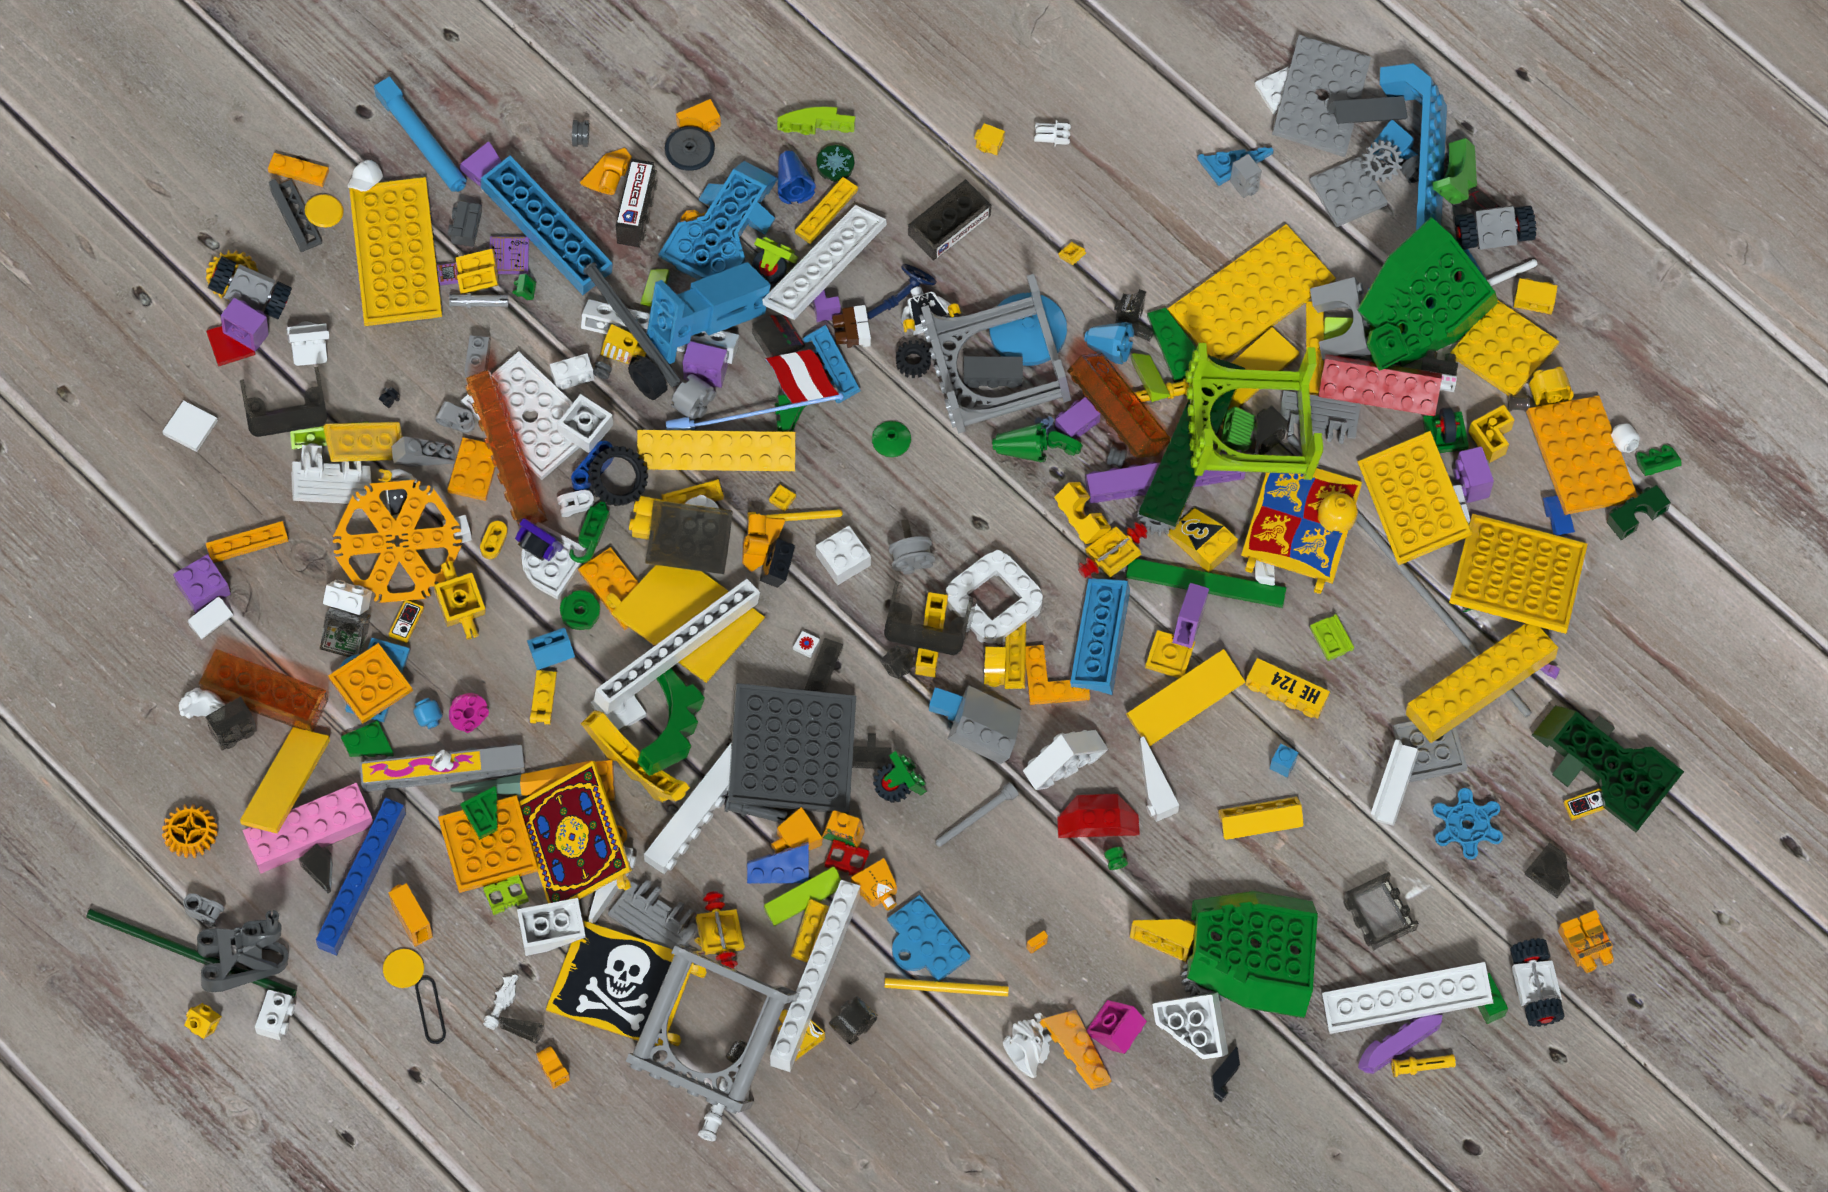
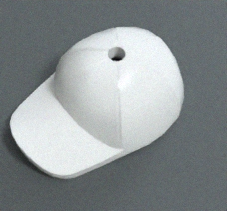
(365, 176)

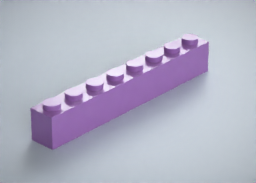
(1137, 479)

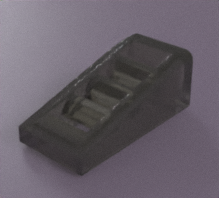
(525, 1029)

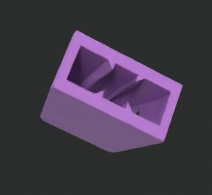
(480, 163)

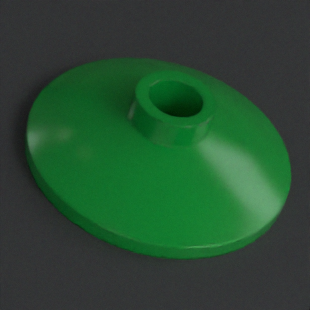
(891, 446)

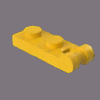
(543, 697)

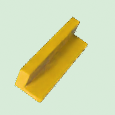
(1261, 818)

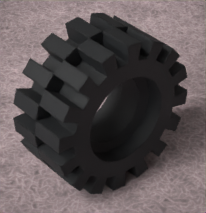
(916, 369)

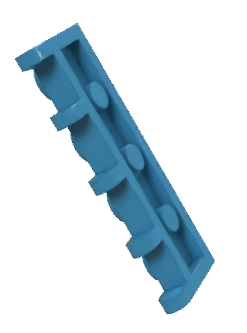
(834, 362)

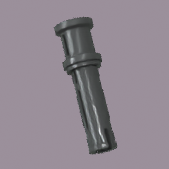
(757, 811)

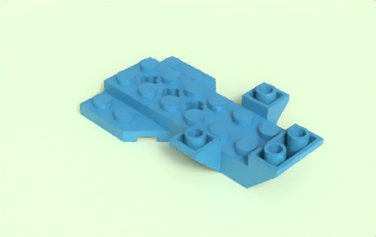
(731, 205)

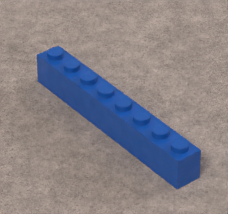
(360, 876)

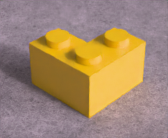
(1489, 432)

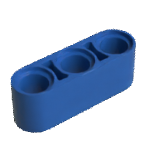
(581, 471)

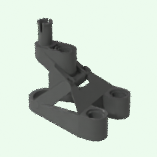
(249, 945)

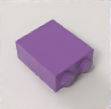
(1190, 615)

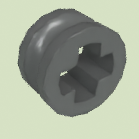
(602, 370)

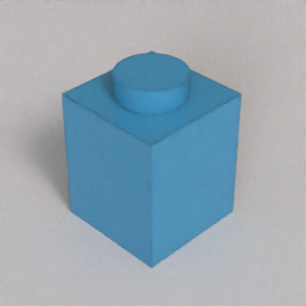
(1284, 760)

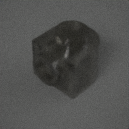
(736, 1051)

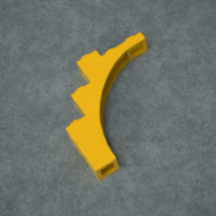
(617, 748)

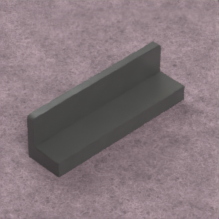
(1368, 110)

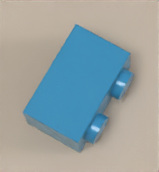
(550, 648)

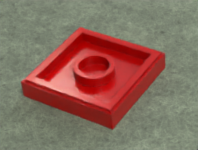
(226, 348)

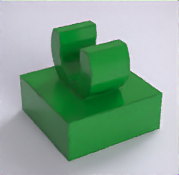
(525, 287)

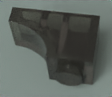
(1131, 306)

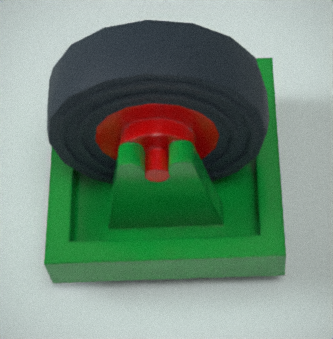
(1447, 430)

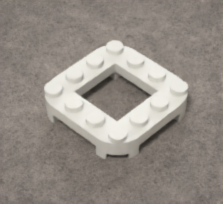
(1011, 573)

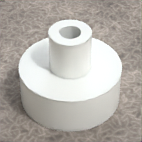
(442, 761)

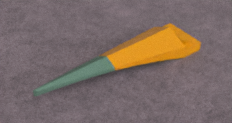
(532, 782)

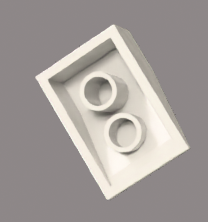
(550, 925)

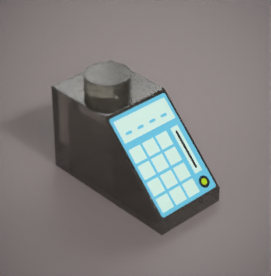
(318, 865)

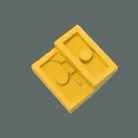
(477, 271)

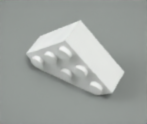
(1063, 757)
(1194, 1023)

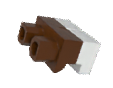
(855, 327)

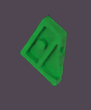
(367, 741)

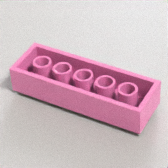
(313, 823)

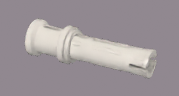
(713, 1118)

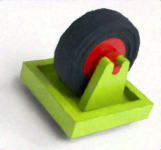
(771, 261)

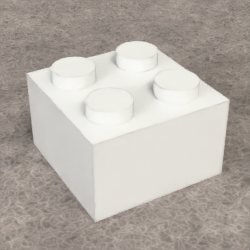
(585, 423)
(843, 555)

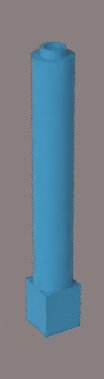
(393, 101)

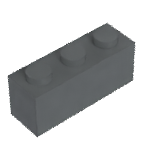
(993, 371)

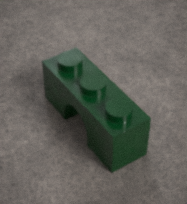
(1650, 501)

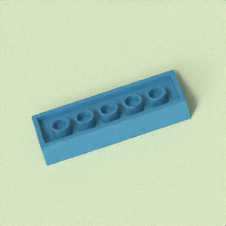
(1100, 635)

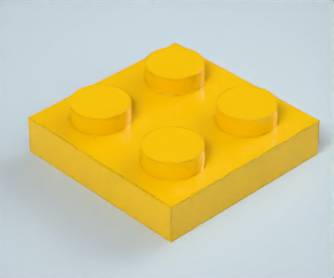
(1168, 656)

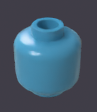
(427, 713)

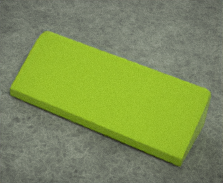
(1149, 377)

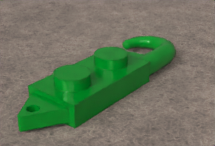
(591, 531)

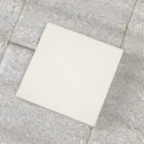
(190, 426)

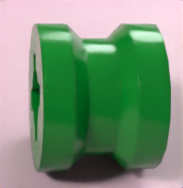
(1115, 858)

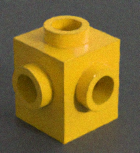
(202, 1020)

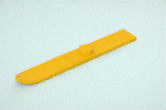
(1314, 334)

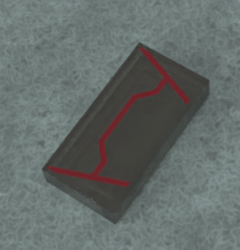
(1478, 200)

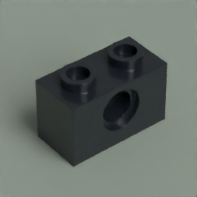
(777, 563)

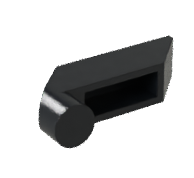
(1224, 1074)

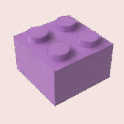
(244, 324)
(706, 363)
(1473, 474)
(201, 583)

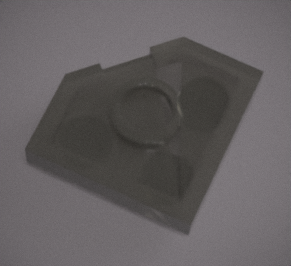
(1550, 870)

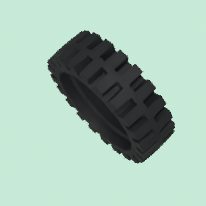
(601, 491)

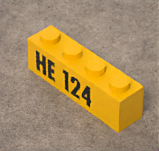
(1287, 688)

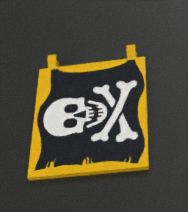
(614, 982)

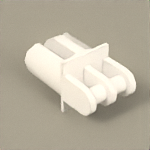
(1050, 132)

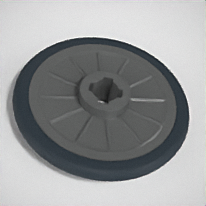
(693, 159)

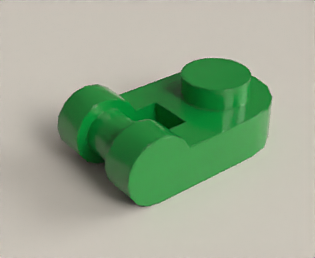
(1064, 442)

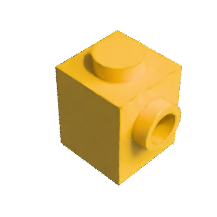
(989, 139)

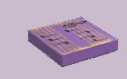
(511, 254)

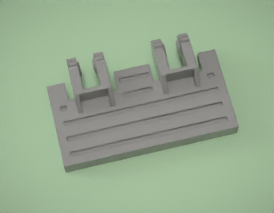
(1324, 414)
(650, 921)

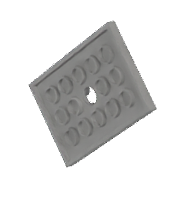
(1301, 113)

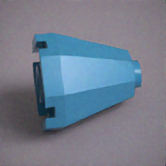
(1111, 340)

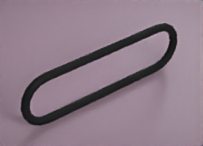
(438, 1006)

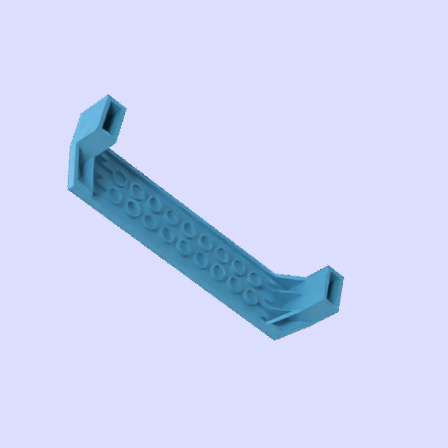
(1415, 84)

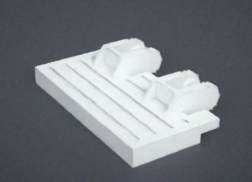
(326, 482)

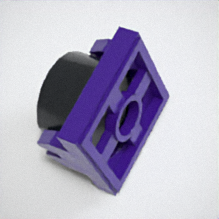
(537, 541)

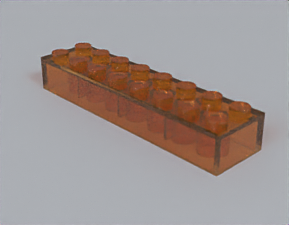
(505, 448)

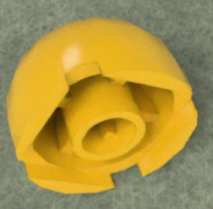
(1337, 512)

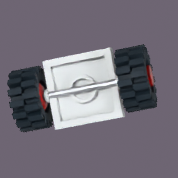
(1536, 982)

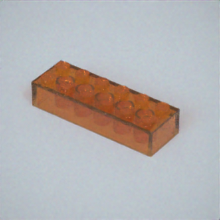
(1119, 405)
(264, 690)

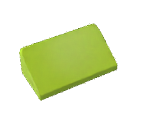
(654, 276)

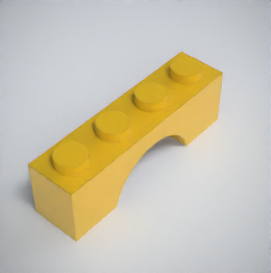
(934, 617)

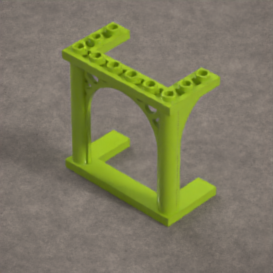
(1208, 374)

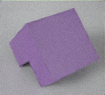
(825, 307)

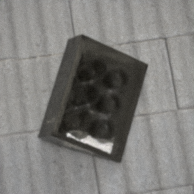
(688, 537)

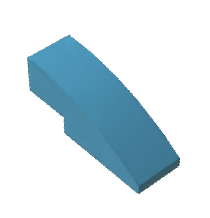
(945, 703)

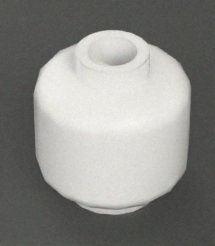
(1625, 438)

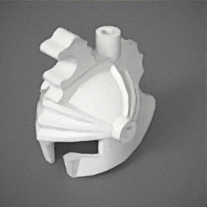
(1028, 1045)

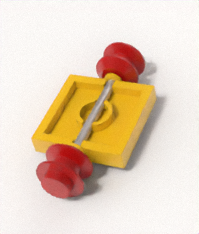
(1113, 551)
(719, 930)

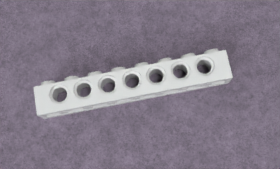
(600, 316)

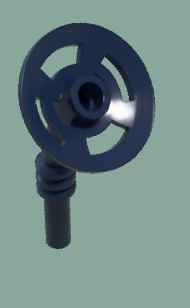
(916, 278)

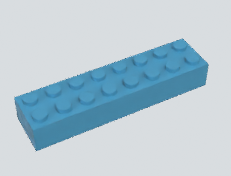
(544, 223)

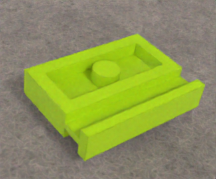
(1331, 637)

